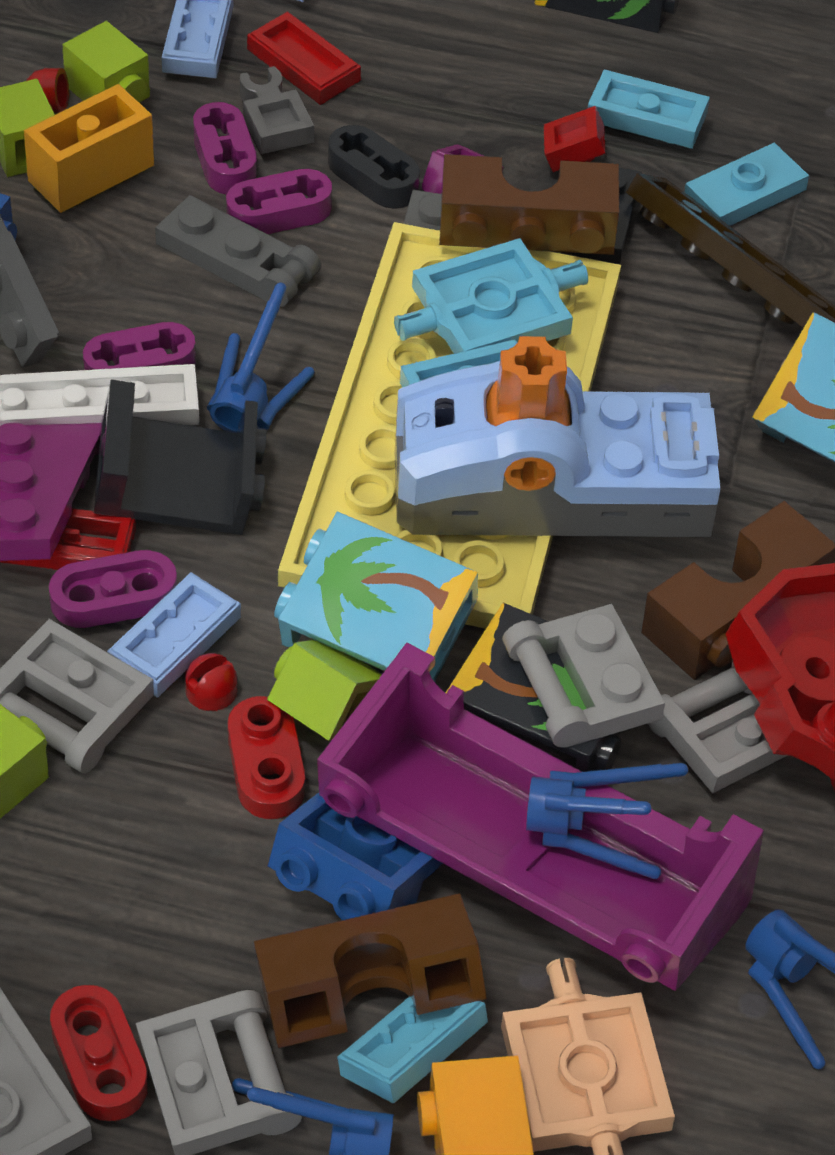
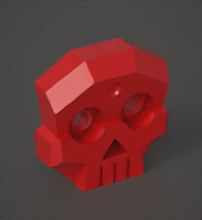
(775, 647)

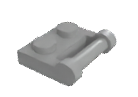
(601, 666)
(80, 681)
(722, 744)
(193, 1077)

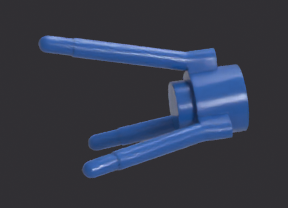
(232, 391)
(560, 805)
(790, 953)
(352, 1129)

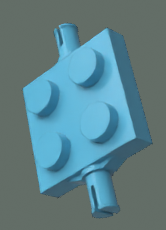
(491, 298)

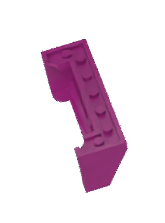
(462, 797)

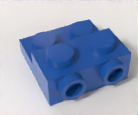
(347, 861)

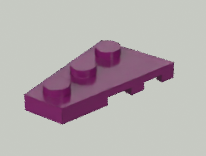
(39, 482)

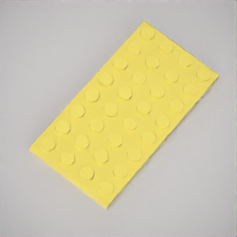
(357, 448)

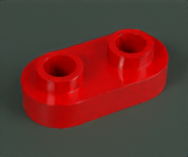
(265, 751)
(101, 1057)

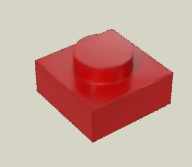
(574, 138)

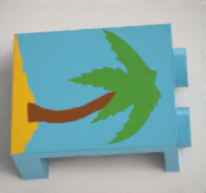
(803, 392)
(375, 594)

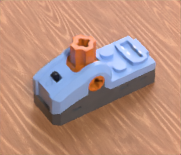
(536, 456)

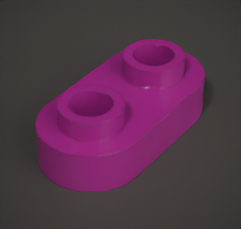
(110, 588)

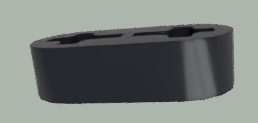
(373, 166)

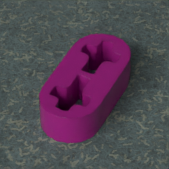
(214, 150)
(281, 200)
(141, 347)

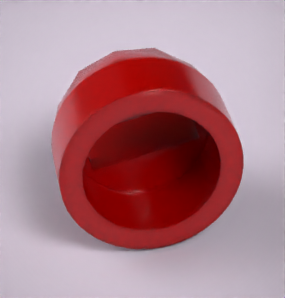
(55, 87)
(218, 682)

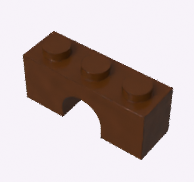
(570, 216)
(694, 610)
(412, 948)

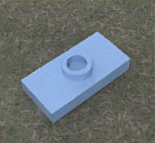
(196, 37)
(177, 631)

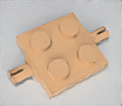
(588, 1067)

